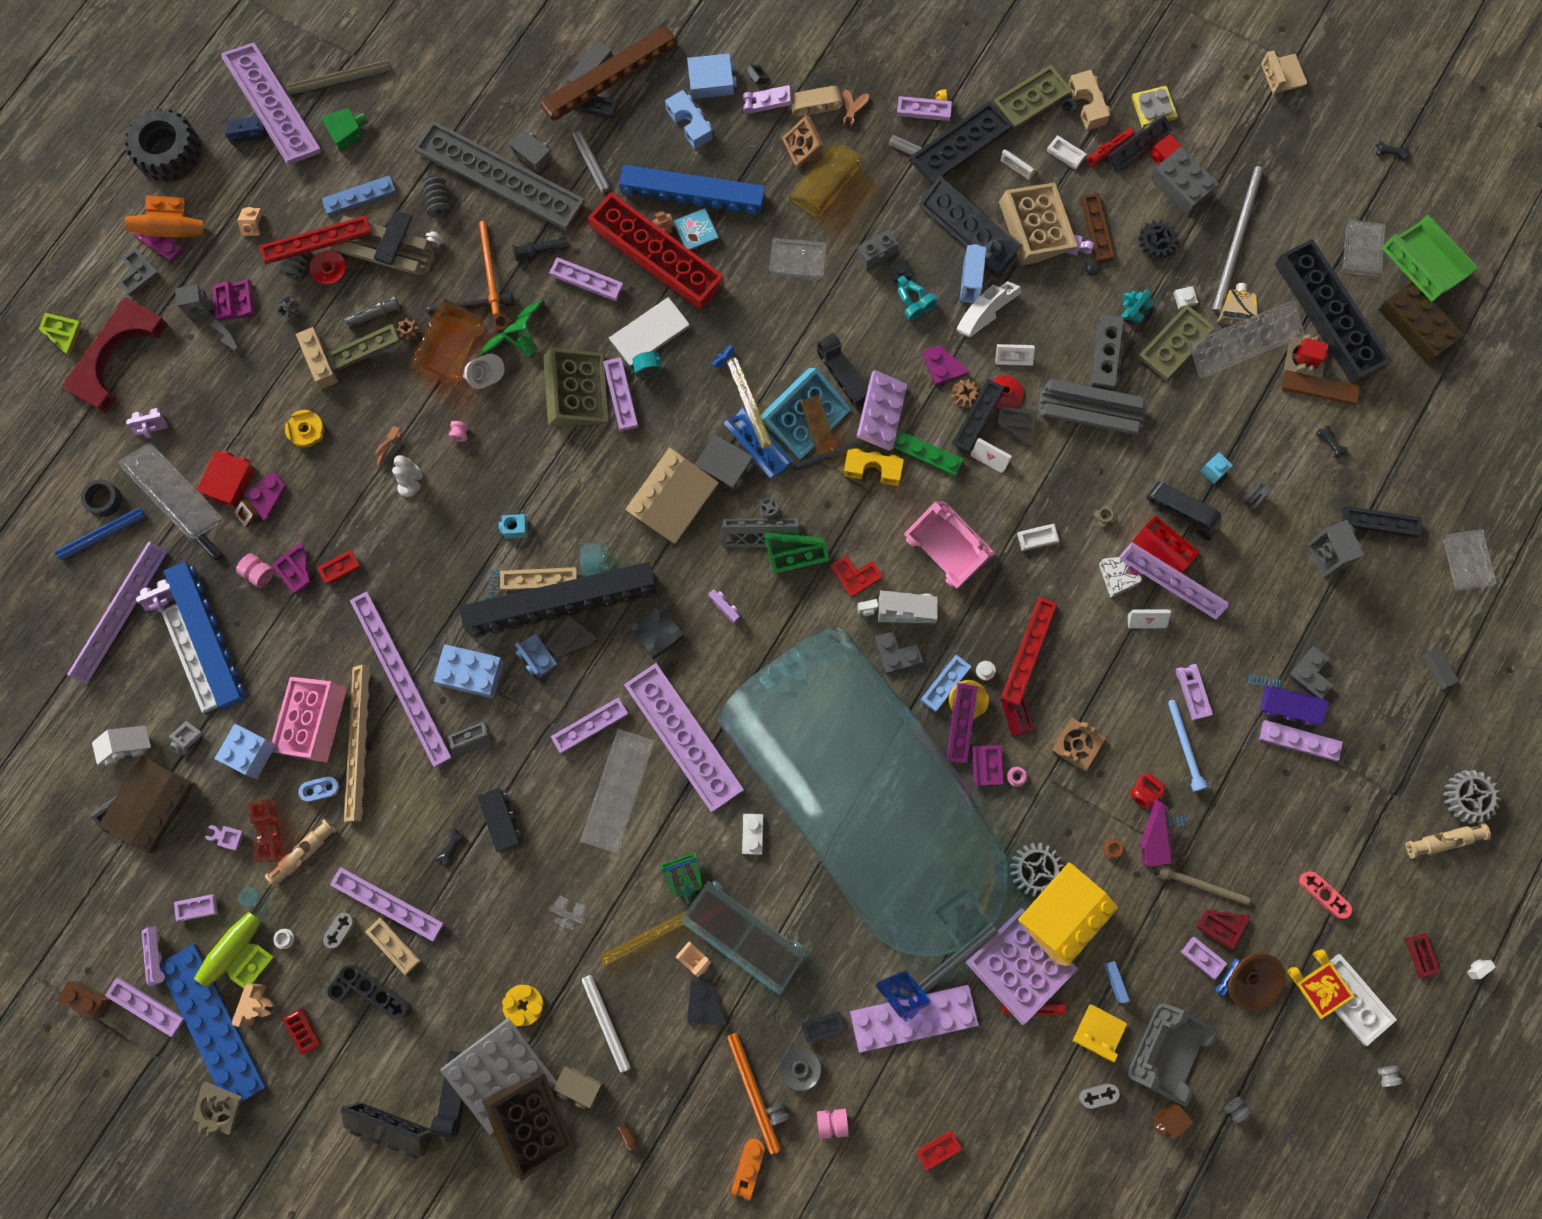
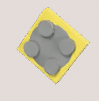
(1152, 104)

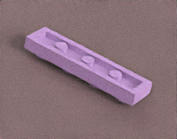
(586, 279)
(620, 394)
(589, 725)
(1301, 740)
(145, 1007)

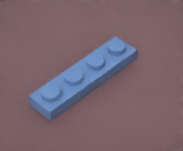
(359, 196)

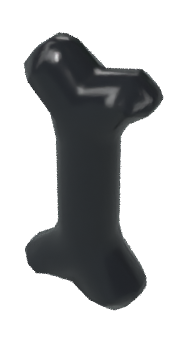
(1402, 152)
(1338, 449)
(455, 838)

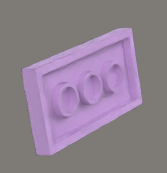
(882, 410)

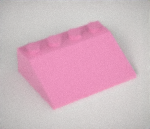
(308, 719)

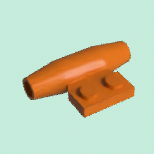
(164, 219)

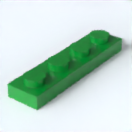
(927, 453)

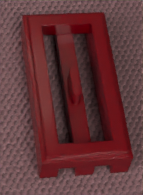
(1435, 969)

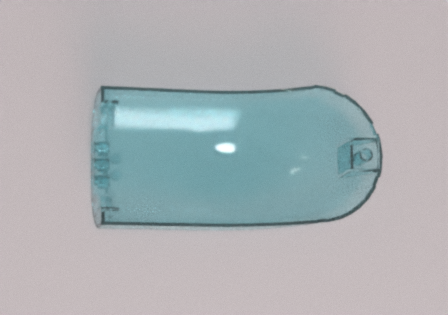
(870, 795)

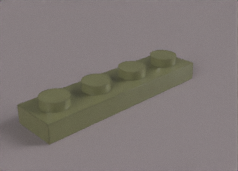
(363, 348)

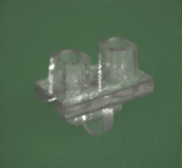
(560, 908)

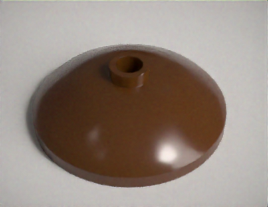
(1257, 981)

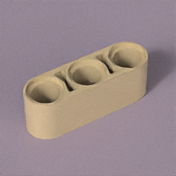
(816, 101)

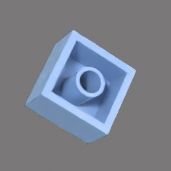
(245, 751)

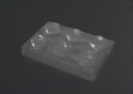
(1363, 248)
(797, 258)
(1469, 560)

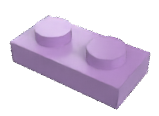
(719, 600)
(1203, 958)

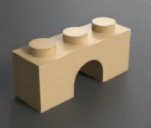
(1085, 86)
(316, 358)

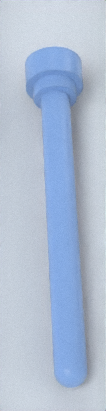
(1198, 782)

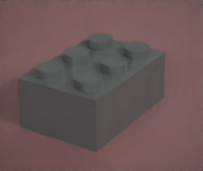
(1184, 181)
(1335, 548)

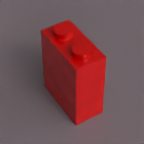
(226, 478)

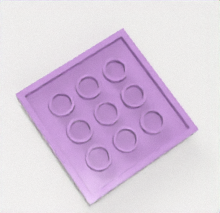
(1018, 969)

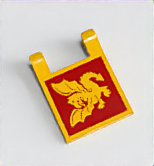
(1322, 987)

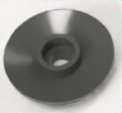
(808, 1077)

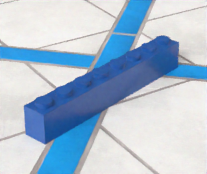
(692, 189)
(205, 635)

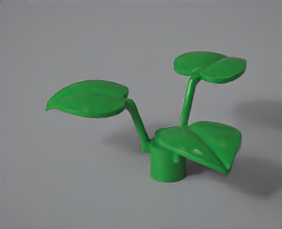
(525, 341)

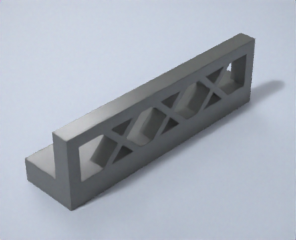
(756, 527)

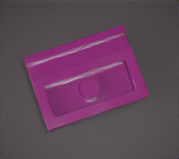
(987, 765)

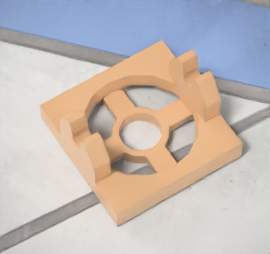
(252, 1005)

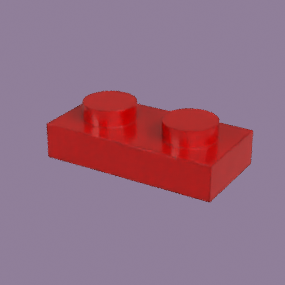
(339, 567)
(938, 1150)

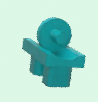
(1134, 303)

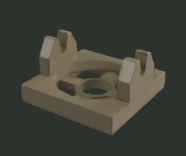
(1302, 368)
(219, 1097)

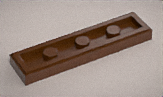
(1097, 227)
(1320, 387)

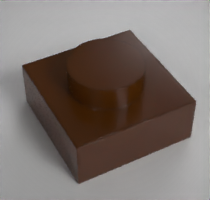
(245, 513)

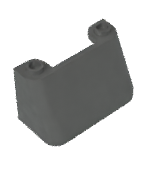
(1169, 1052)

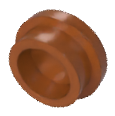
(1113, 849)

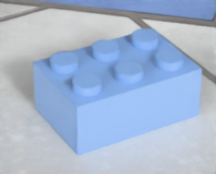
(469, 671)

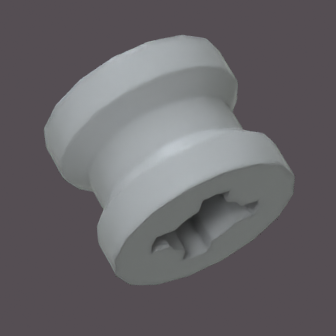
(1390, 1076)

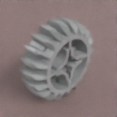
(1488, 792)
(1029, 866)

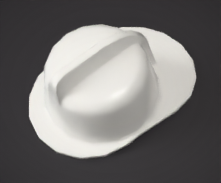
(484, 371)

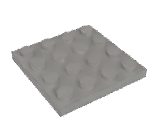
(493, 1064)

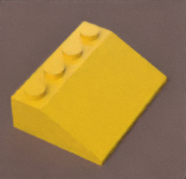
(1067, 915)

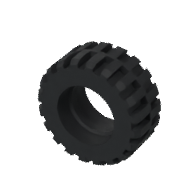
(149, 130)

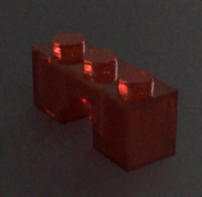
(265, 820)

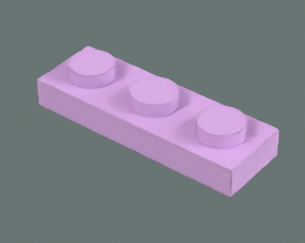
(924, 108)

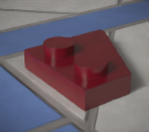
(1223, 926)

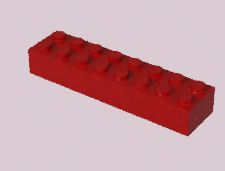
(656, 251)

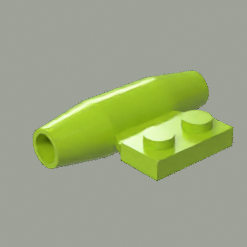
(235, 955)

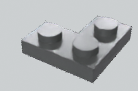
(141, 273)
(895, 658)
(1307, 673)

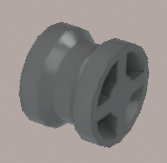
(767, 505)
(1237, 1110)
(777, 1113)

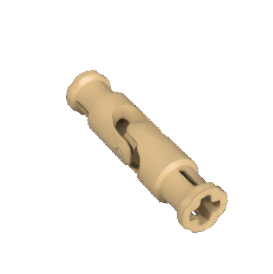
(1448, 840)
(292, 861)

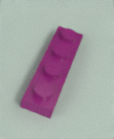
(961, 722)

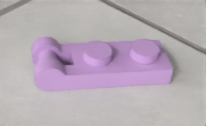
(767, 99)
(1194, 692)
(152, 957)

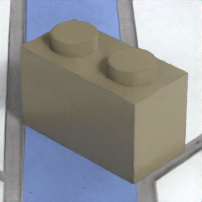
(577, 1087)

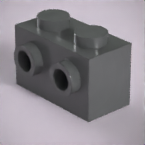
(530, 150)

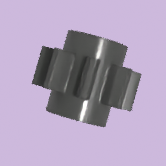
(287, 308)

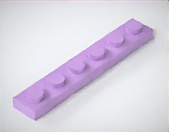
(1173, 580)
(387, 904)

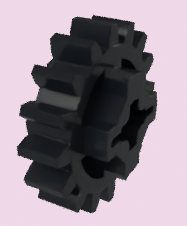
(1166, 244)

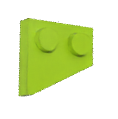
(61, 331)

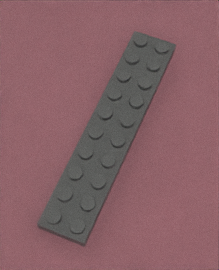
(499, 175)

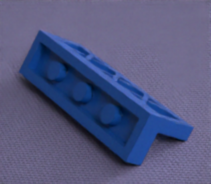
(772, 456)

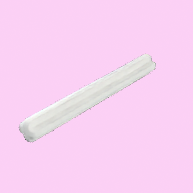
(606, 1024)

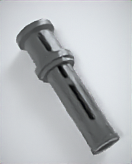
(380, 309)

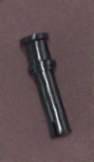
(531, 250)

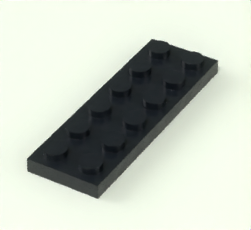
(961, 142)
(969, 223)

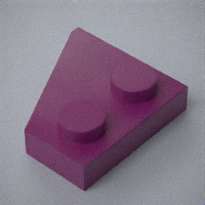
(943, 365)
(266, 494)
(294, 568)

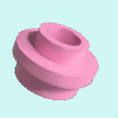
(1016, 770)

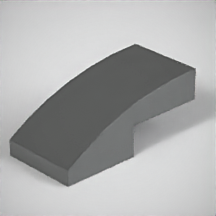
(228, 340)

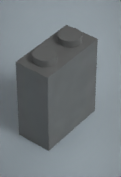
(725, 463)

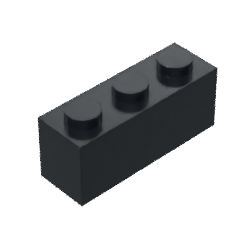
(500, 820)

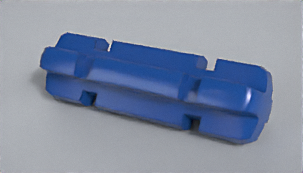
(1223, 989)

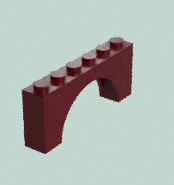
(127, 322)

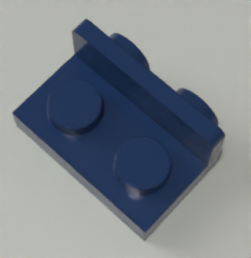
(245, 129)

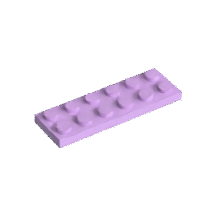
(882, 1026)

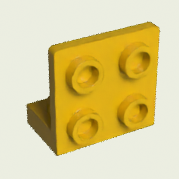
(1100, 1032)

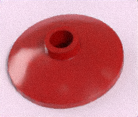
(322, 262)
(1015, 395)

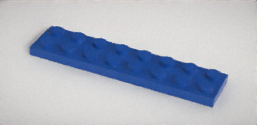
(212, 1026)

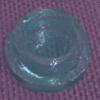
(248, 897)

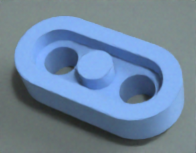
(319, 789)

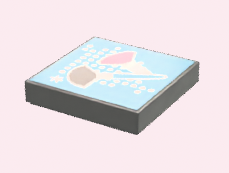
(696, 230)

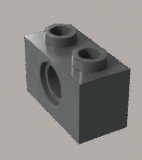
(877, 250)
(194, 302)

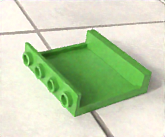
(1429, 258)

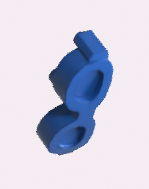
(720, 362)

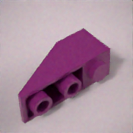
(1155, 842)

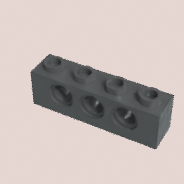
(1113, 326)

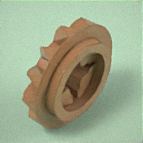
(963, 400)

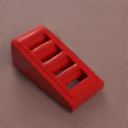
(301, 1013)

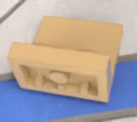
(1283, 72)

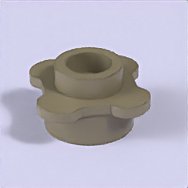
(1110, 517)

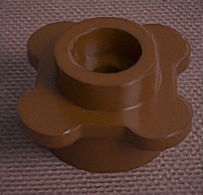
(498, 321)

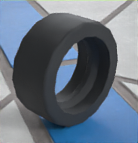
(91, 488)

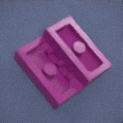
(233, 300)

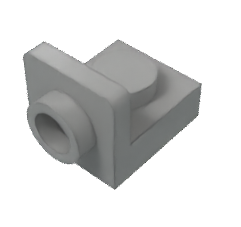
(183, 738)

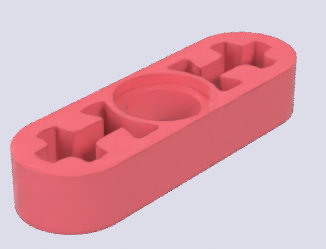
(1333, 909)

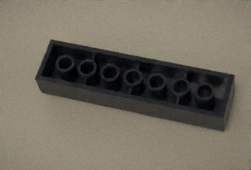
(1333, 312)

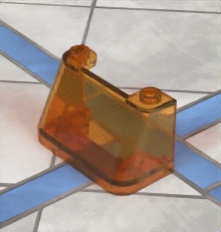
(446, 343)

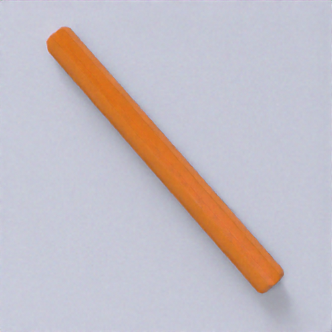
(753, 1093)

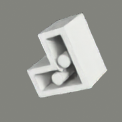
(120, 742)

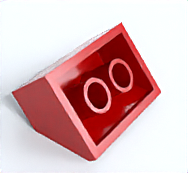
(1166, 544)

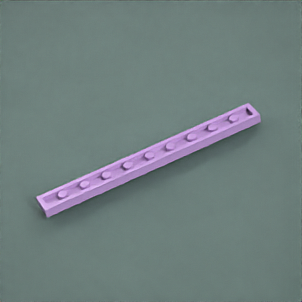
(401, 679)

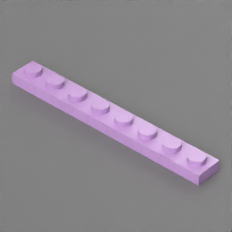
(117, 613)

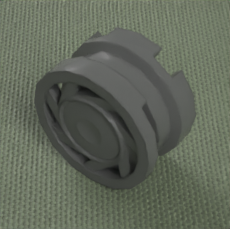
(1257, 489)

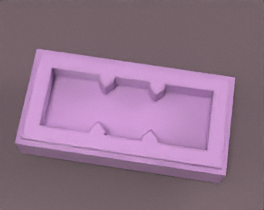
(196, 908)

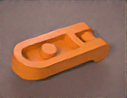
(748, 1168)

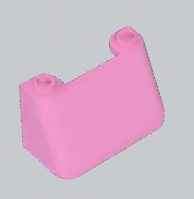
(949, 543)

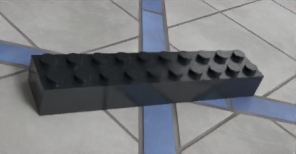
(558, 599)

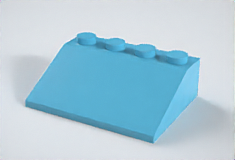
(786, 418)

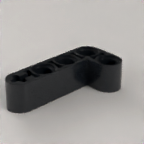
(842, 371)
(1186, 508)
(372, 995)
(450, 1109)

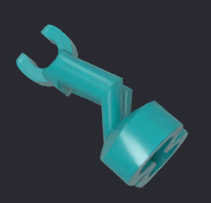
(925, 302)

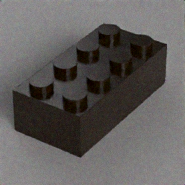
(1420, 322)

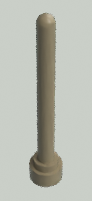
(1165, 872)

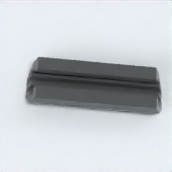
(1093, 406)

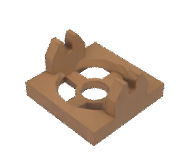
(797, 131)
(1097, 739)

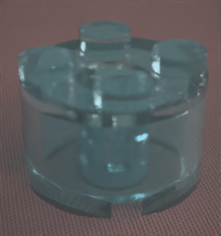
(592, 558)

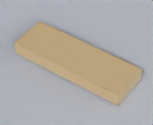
(393, 946)

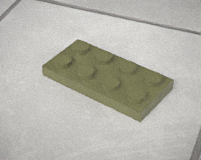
(1032, 96)
(1171, 345)

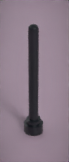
(505, 299)
(830, 454)

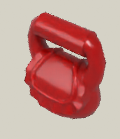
(1143, 794)

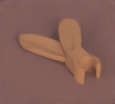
(853, 107)
(383, 449)

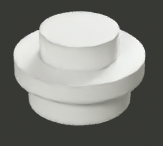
(434, 238)
(985, 670)
(284, 938)

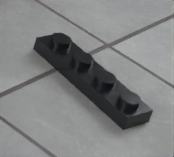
(1139, 142)
(978, 415)
(1382, 521)

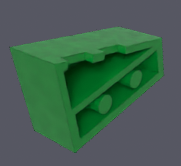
(794, 551)

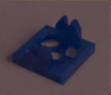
(905, 981)

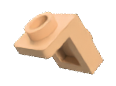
(249, 220)
(693, 959)

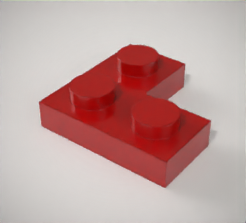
(855, 580)

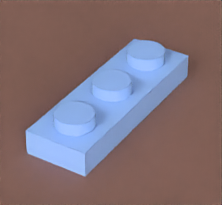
(945, 682)

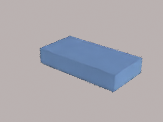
(1116, 982)

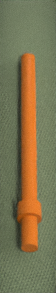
(494, 299)

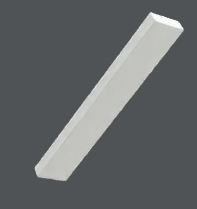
(189, 658)

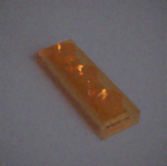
(818, 424)

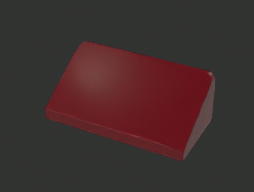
(1018, 718)

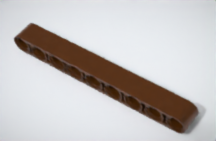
(608, 73)

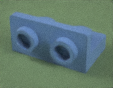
(536, 655)

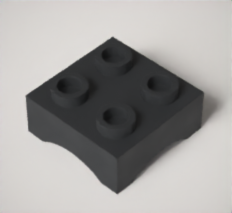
(657, 632)

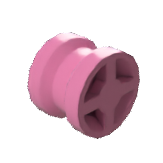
(458, 431)

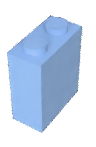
(711, 76)
(972, 273)

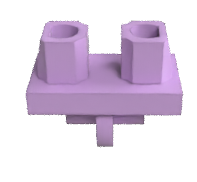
(147, 424)
(156, 598)

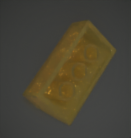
(826, 179)

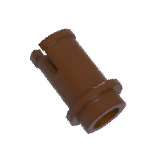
(627, 1137)

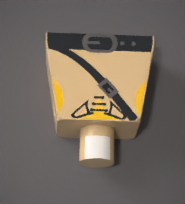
(1238, 305)

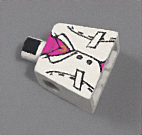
(1118, 575)

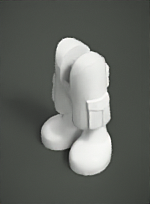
(406, 474)

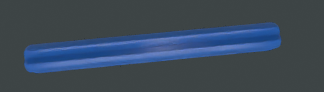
(100, 533)

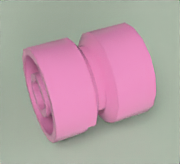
(253, 569)
(832, 1123)

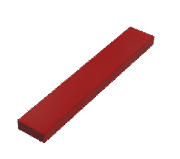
(315, 240)
(1028, 652)

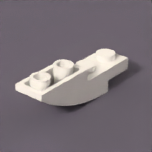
(986, 305)

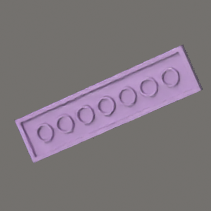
(271, 103)
(684, 737)

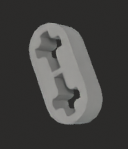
(343, 932)
(1098, 1090)

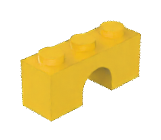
(859, 461)

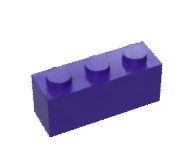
(1293, 705)

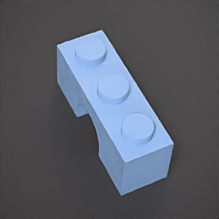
(682, 107)

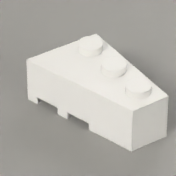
(907, 607)

